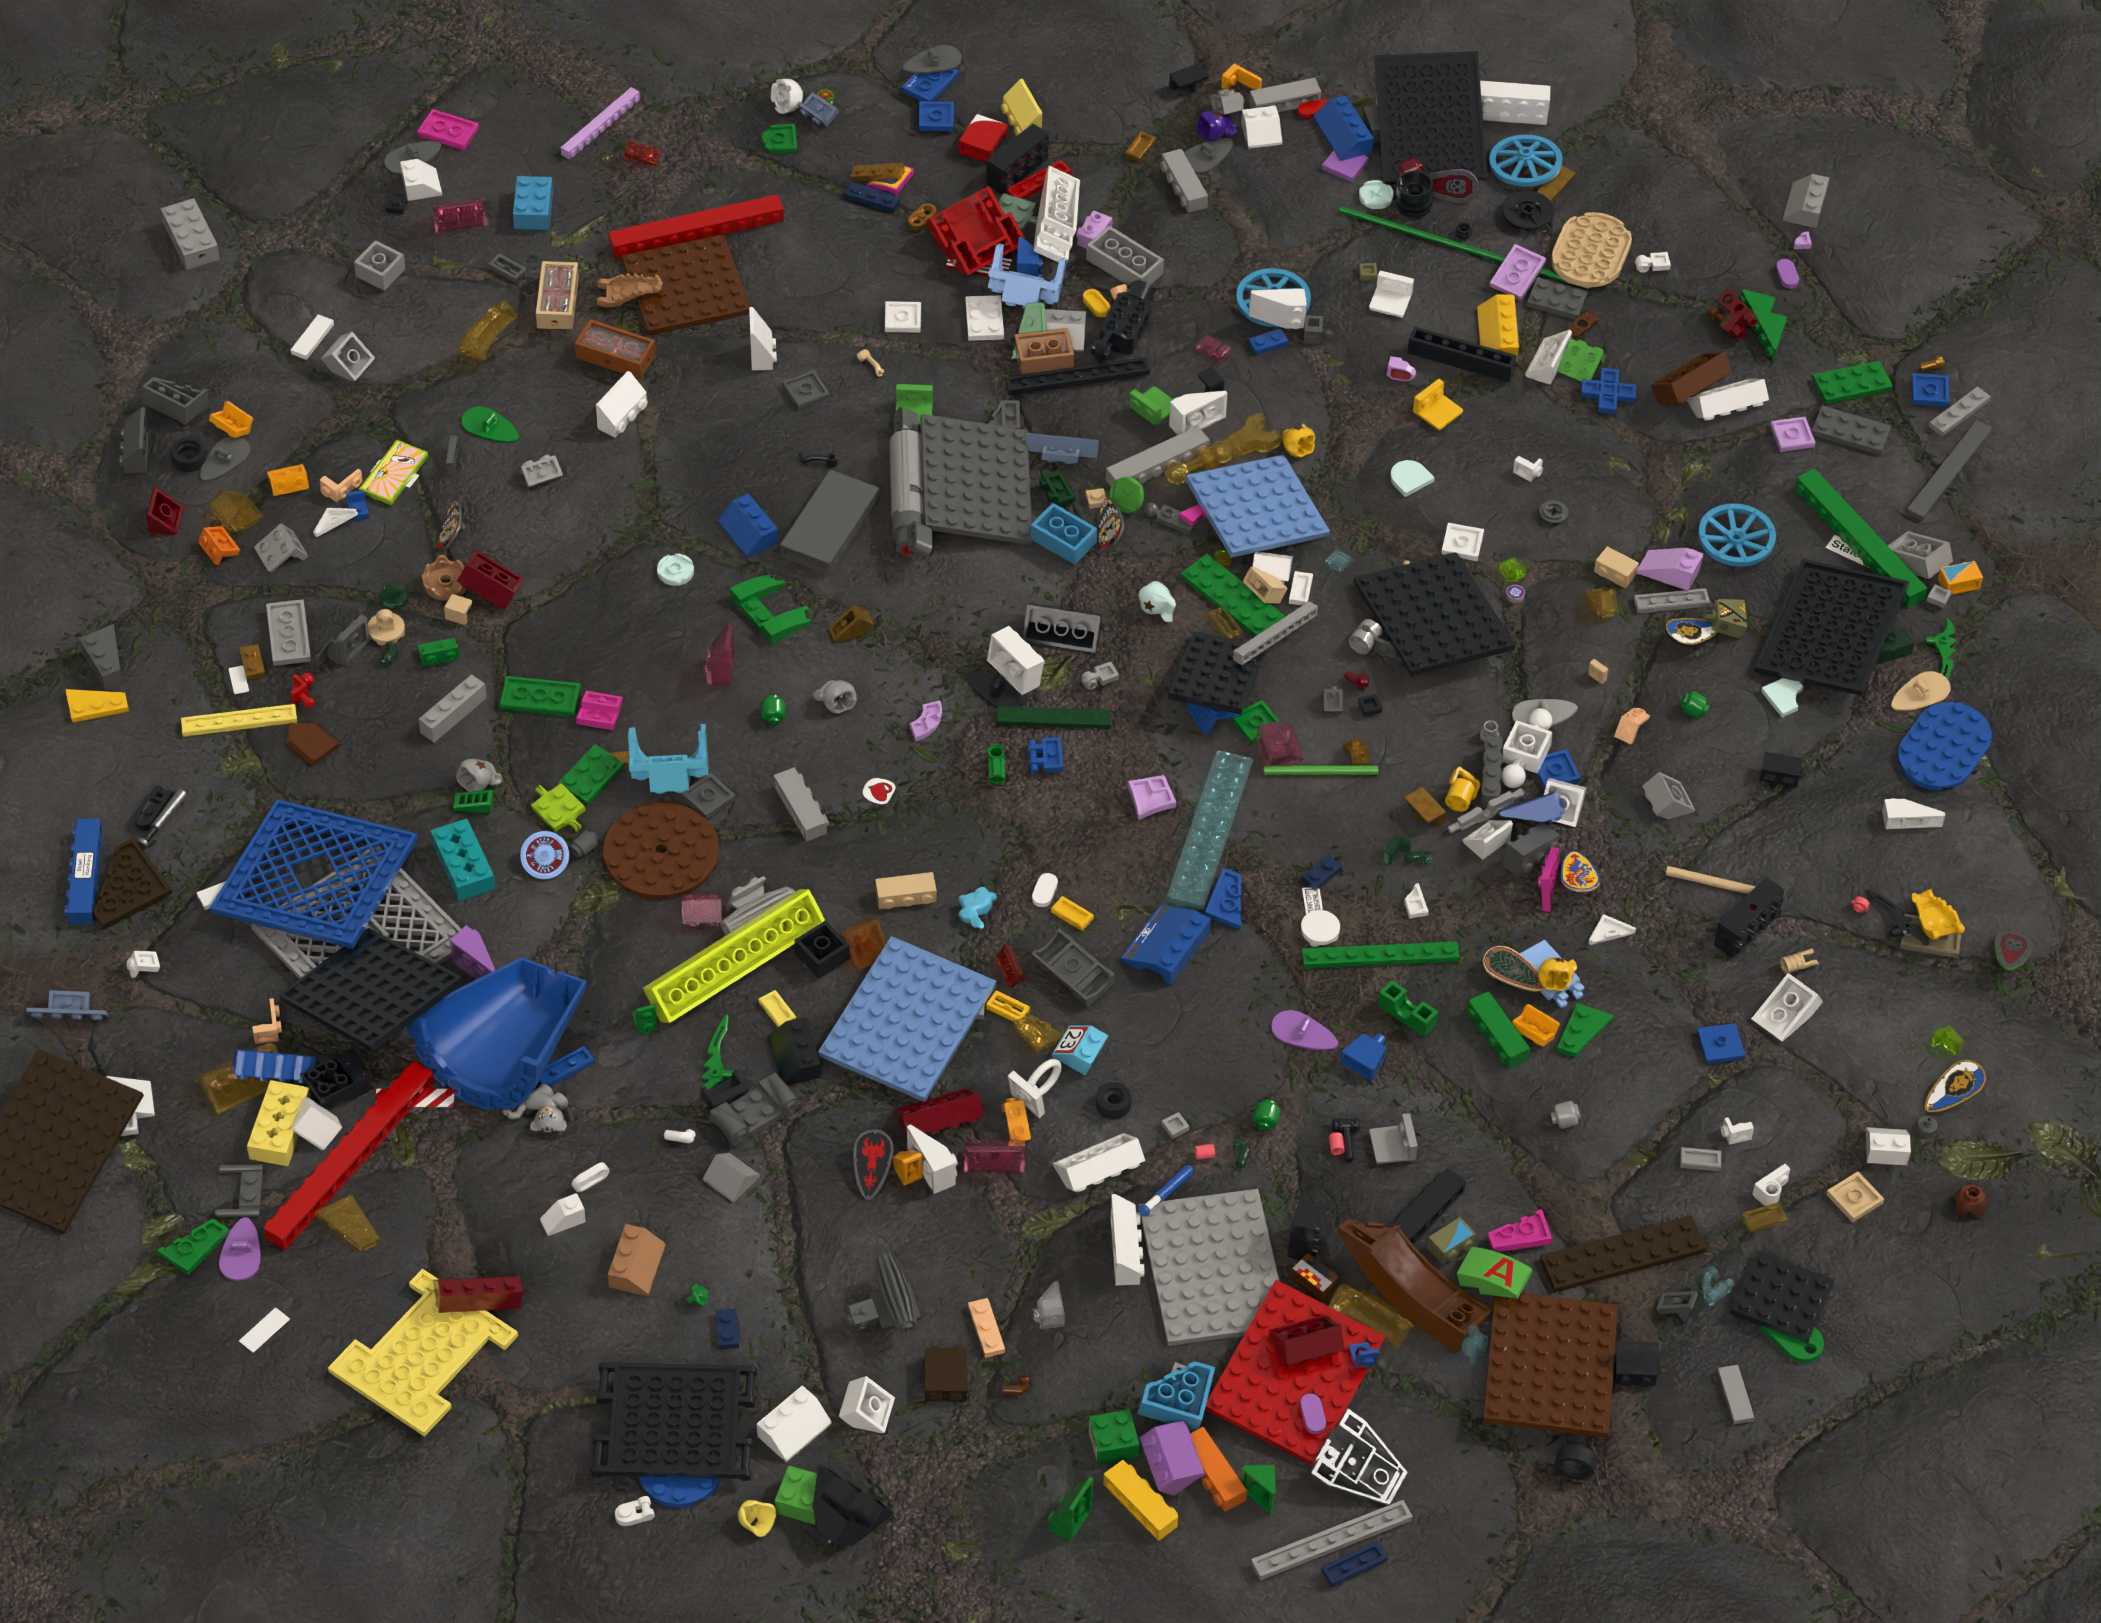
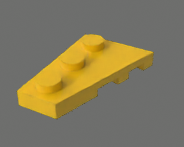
(95, 704)

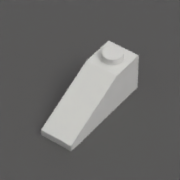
(1908, 814)

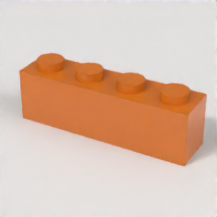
(1218, 1475)

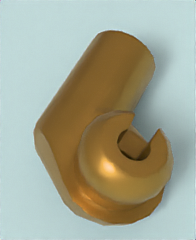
(1937, 363)

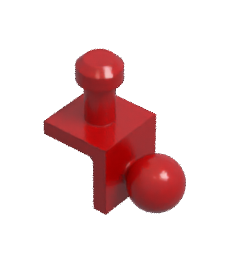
(300, 690)

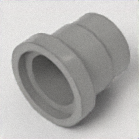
(1490, 728)

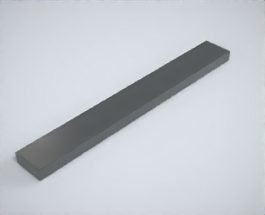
(1949, 470)

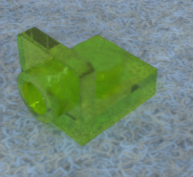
(1512, 569)
(1950, 1038)

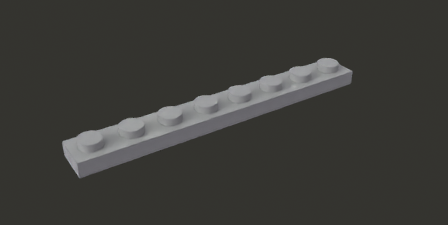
(1331, 1540)

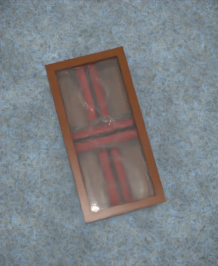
(615, 348)

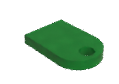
(1795, 1348)

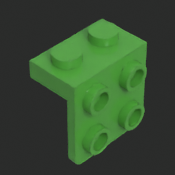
(1580, 360)
(915, 398)
(1151, 405)

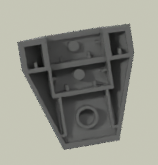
(1358, 1462)

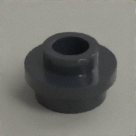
(1463, 230)

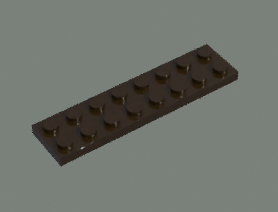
(1623, 1253)

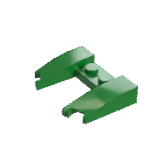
(747, 596)

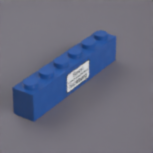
(85, 871)

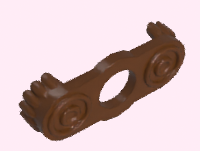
(1589, 317)

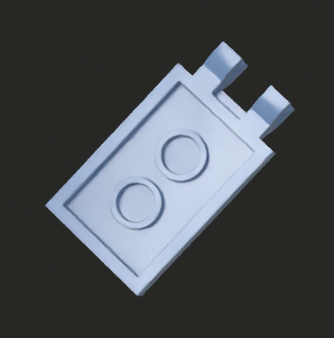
(1536, 956)

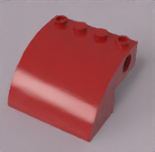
(973, 230)

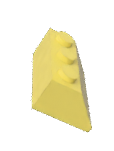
(1021, 108)

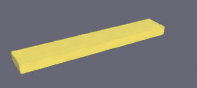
(238, 720)

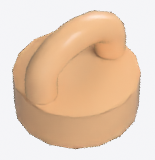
(1118, 289)

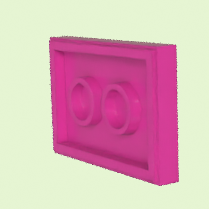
(448, 129)

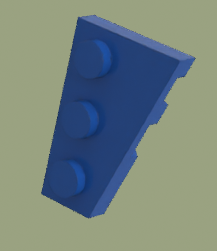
(1225, 900)

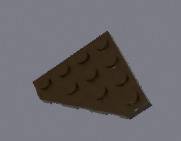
(129, 885)

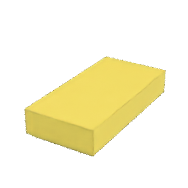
(776, 1008)

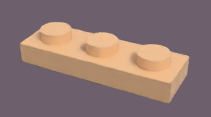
(986, 1327)

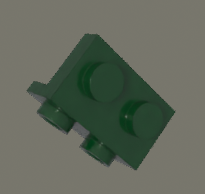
(1056, 488)

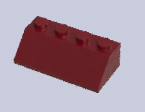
(941, 1112)
(478, 1293)

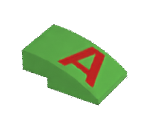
(1493, 1273)

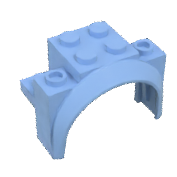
(1024, 288)

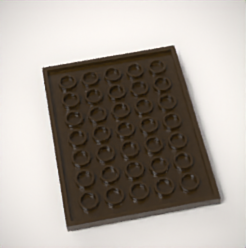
(59, 1137)

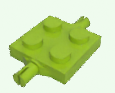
(558, 807)

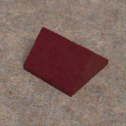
(163, 513)

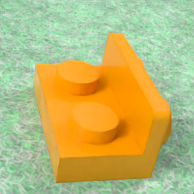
(288, 480)

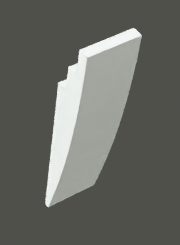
(1057, 215)

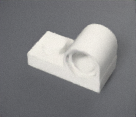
(1771, 1184)

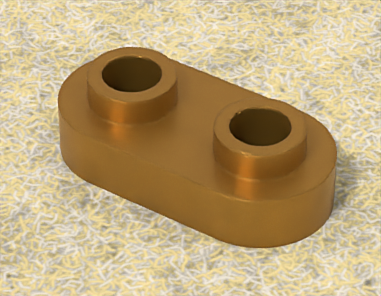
(917, 219)

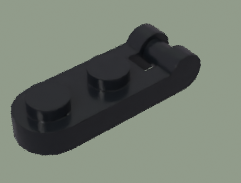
(152, 807)

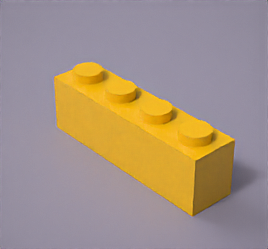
(1141, 1500)

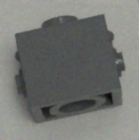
(861, 1315)

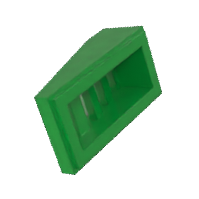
(481, 807)

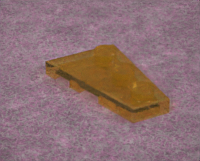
(351, 1222)

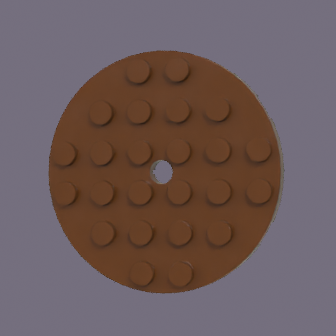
(633, 846)

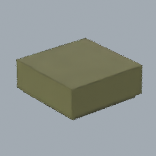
(1368, 271)

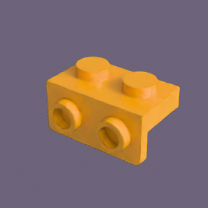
(232, 420)
(1536, 1025)

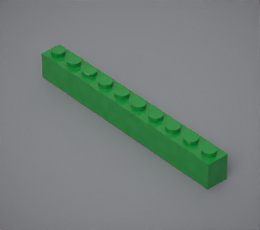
(1857, 534)

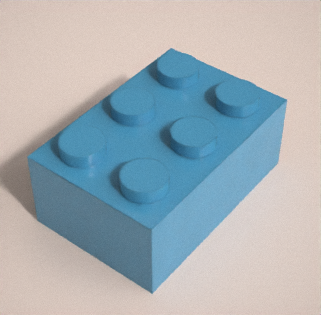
(533, 203)
(1063, 533)

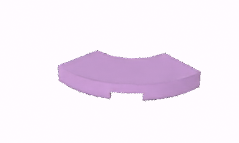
(928, 721)

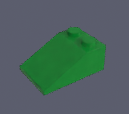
(1072, 1510)

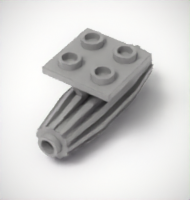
(751, 902)

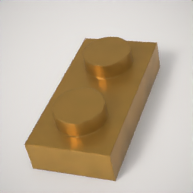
(252, 662)

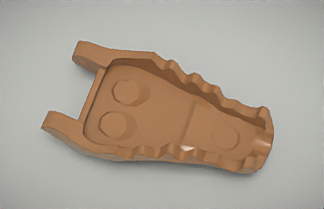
(627, 287)

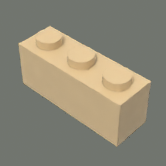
(905, 890)

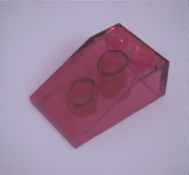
(721, 658)

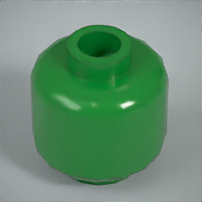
(1694, 704)
(773, 709)
(1266, 1115)

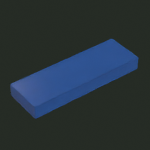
(566, 1066)

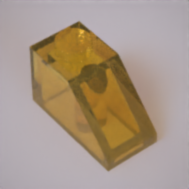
(1603, 601)

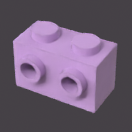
(1092, 228)

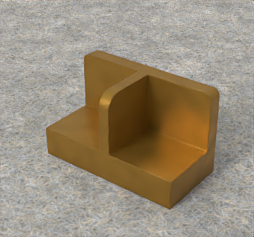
(1426, 807)

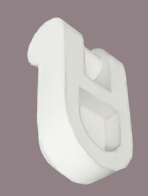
(626, 1513)

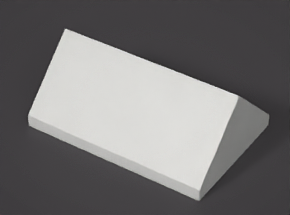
(1548, 357)

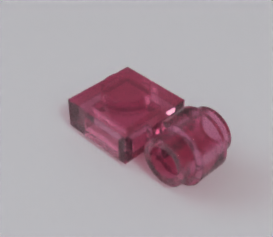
(1211, 346)

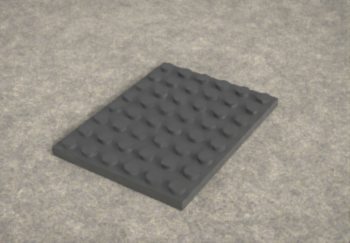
(975, 479)

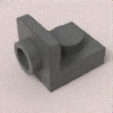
(1332, 700)

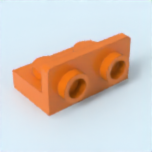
(218, 543)

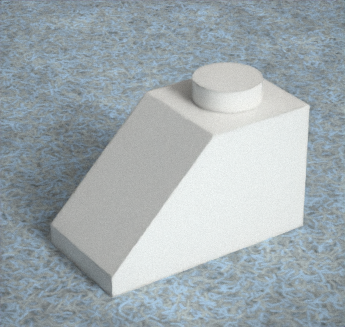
(563, 1215)

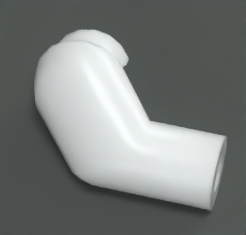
(684, 1137)

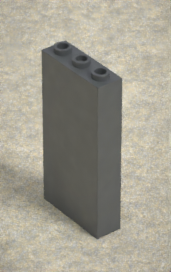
(829, 522)

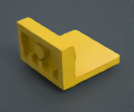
(1435, 407)

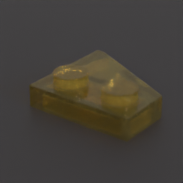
(1037, 1033)

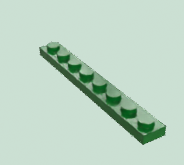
(1380, 955)

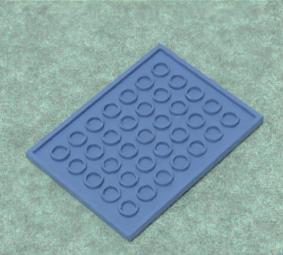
(907, 1018)

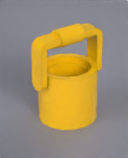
(1461, 790)

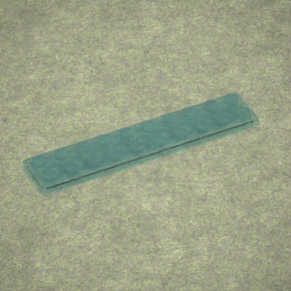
(1210, 830)

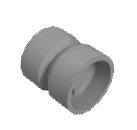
(1364, 637)

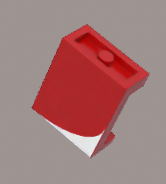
(982, 137)

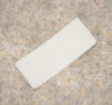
(238, 679)

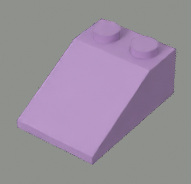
(1672, 566)

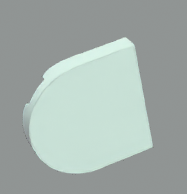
(1410, 477)

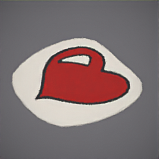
(878, 790)

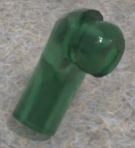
(391, 654)
(1418, 855)
(1242, 1151)

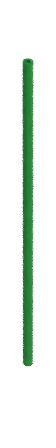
(1434, 238)

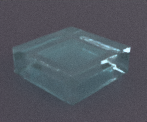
(1338, 560)

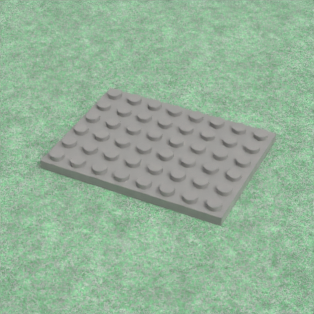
(1209, 1264)

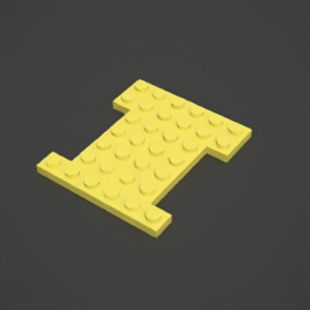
(419, 1357)

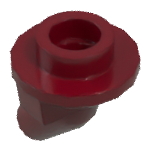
(1360, 680)

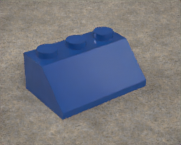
(748, 526)

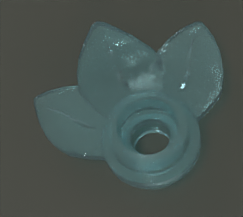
(1474, 1344)

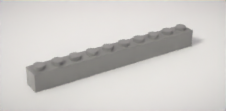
(1275, 633)

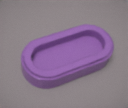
(1787, 273)
(1312, 1414)

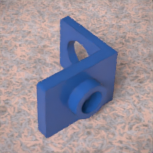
(1364, 1358)

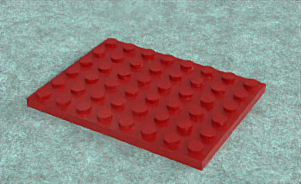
(1265, 1393)

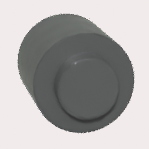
(583, 844)

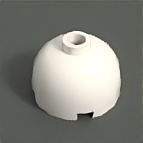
(786, 95)

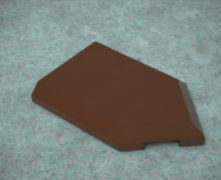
(310, 742)

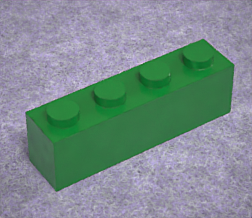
(1498, 1030)

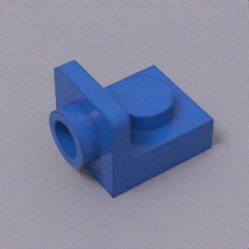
(357, 501)

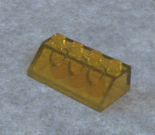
(227, 1091)

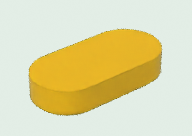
(1096, 303)

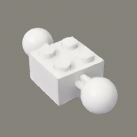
(1526, 747)

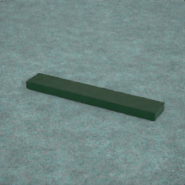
(1053, 717)

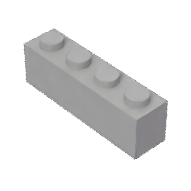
(1286, 96)
(1184, 181)
(452, 708)
(801, 804)

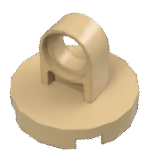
(386, 627)

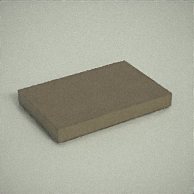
(1946, 945)

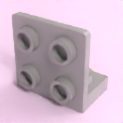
(278, 547)
(1394, 1142)

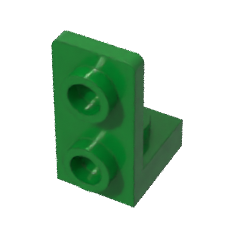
(645, 1019)

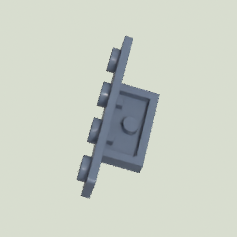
(1062, 448)
(68, 1004)

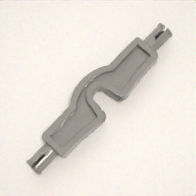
(1478, 815)

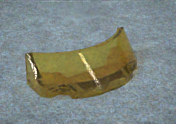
(486, 330)
(1372, 1313)

